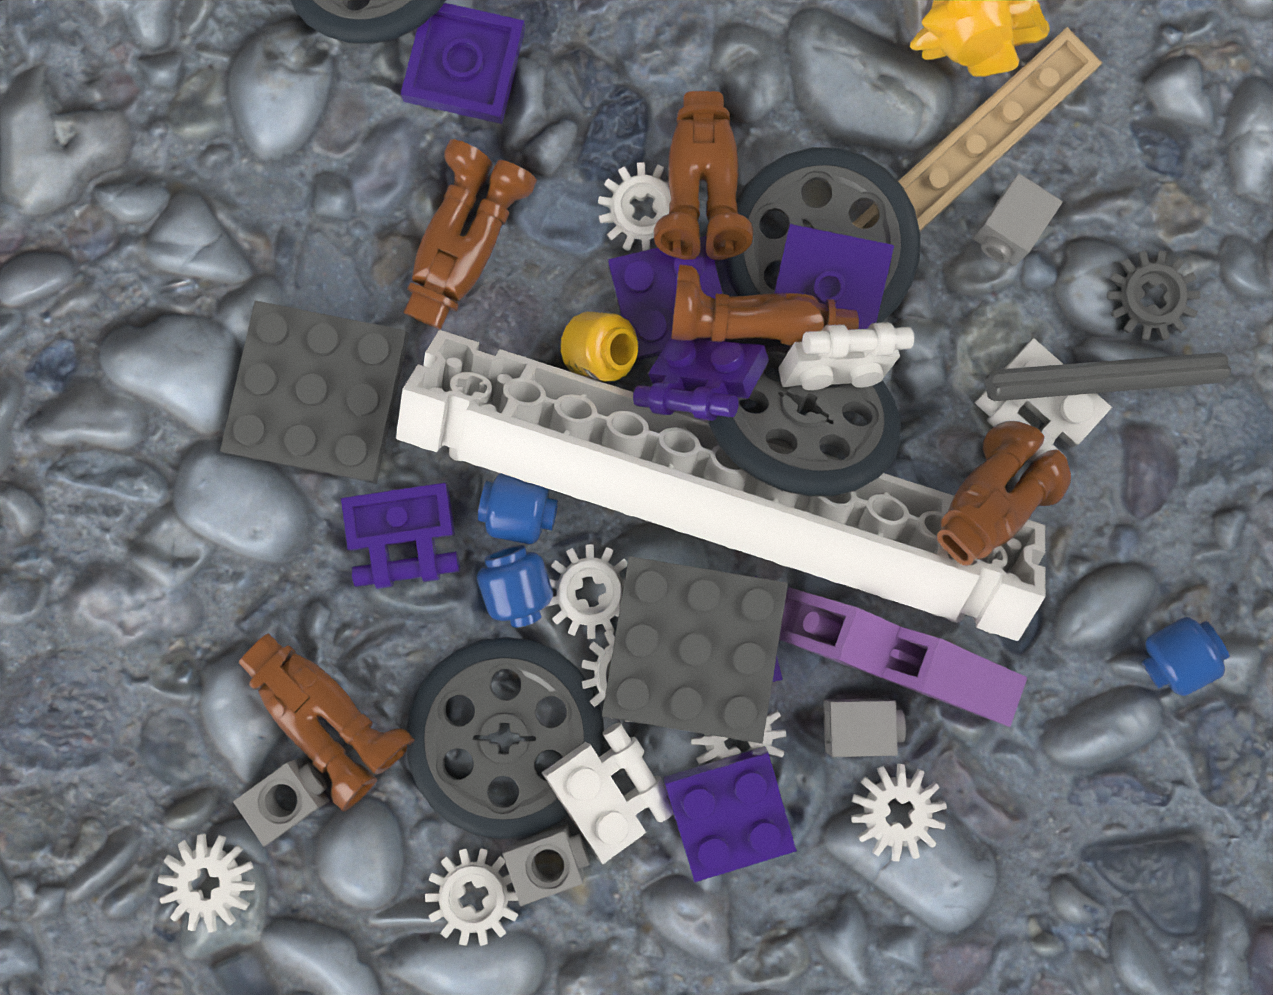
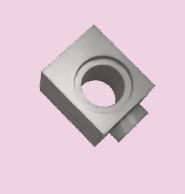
(1016, 221)
(862, 727)
(262, 809)
(529, 881)

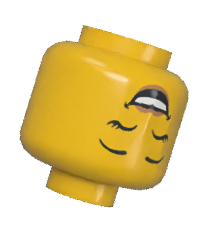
(599, 346)

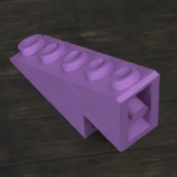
(901, 656)

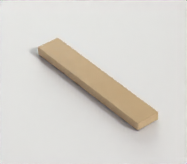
(994, 128)

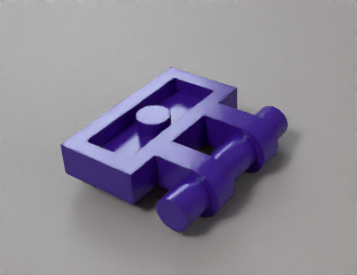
(702, 378)
(400, 518)

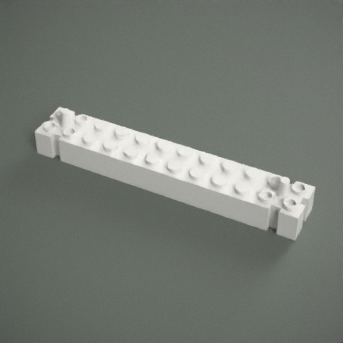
(672, 472)

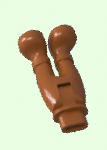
(707, 152)
(452, 263)
(754, 316)
(982, 509)
(296, 697)

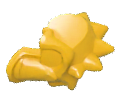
(980, 33)

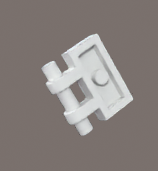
(844, 356)
(1063, 416)
(595, 802)

